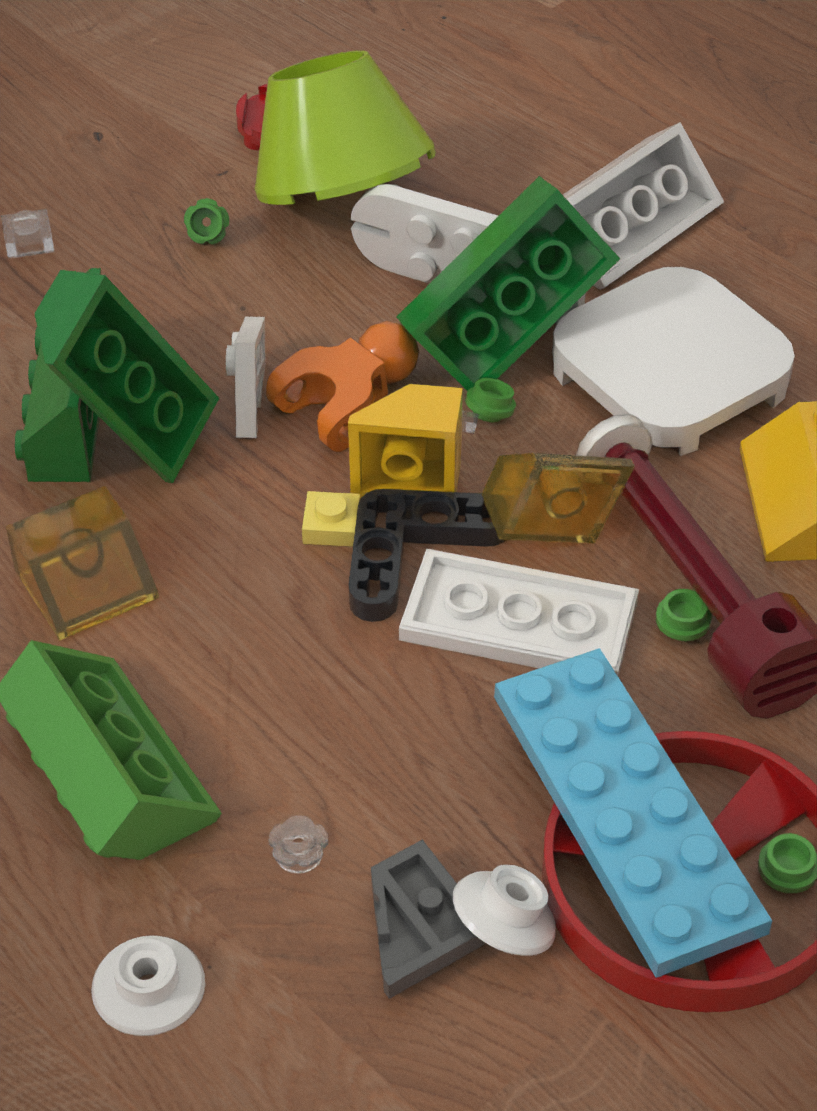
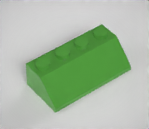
(103, 752)

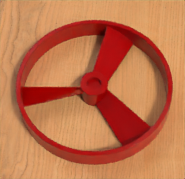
(762, 806)

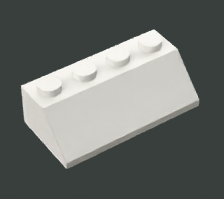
(646, 197)

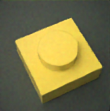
(330, 518)

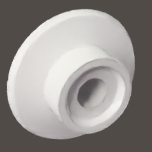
(506, 909)
(150, 1004)

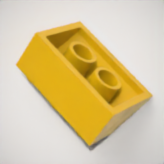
(783, 483)

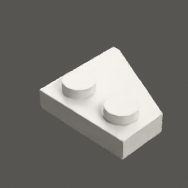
(247, 363)

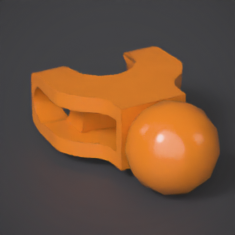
(343, 377)

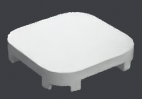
(673, 354)

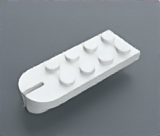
(416, 231)

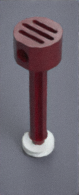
(762, 643)

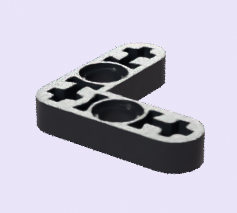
(403, 526)

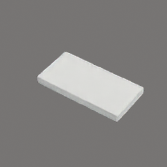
(515, 612)

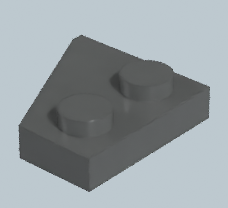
(416, 918)

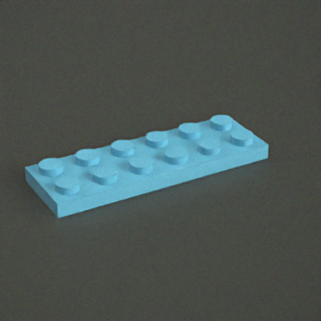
(631, 813)

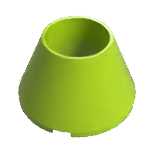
(335, 130)

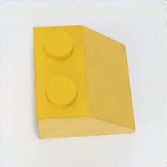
(407, 441)

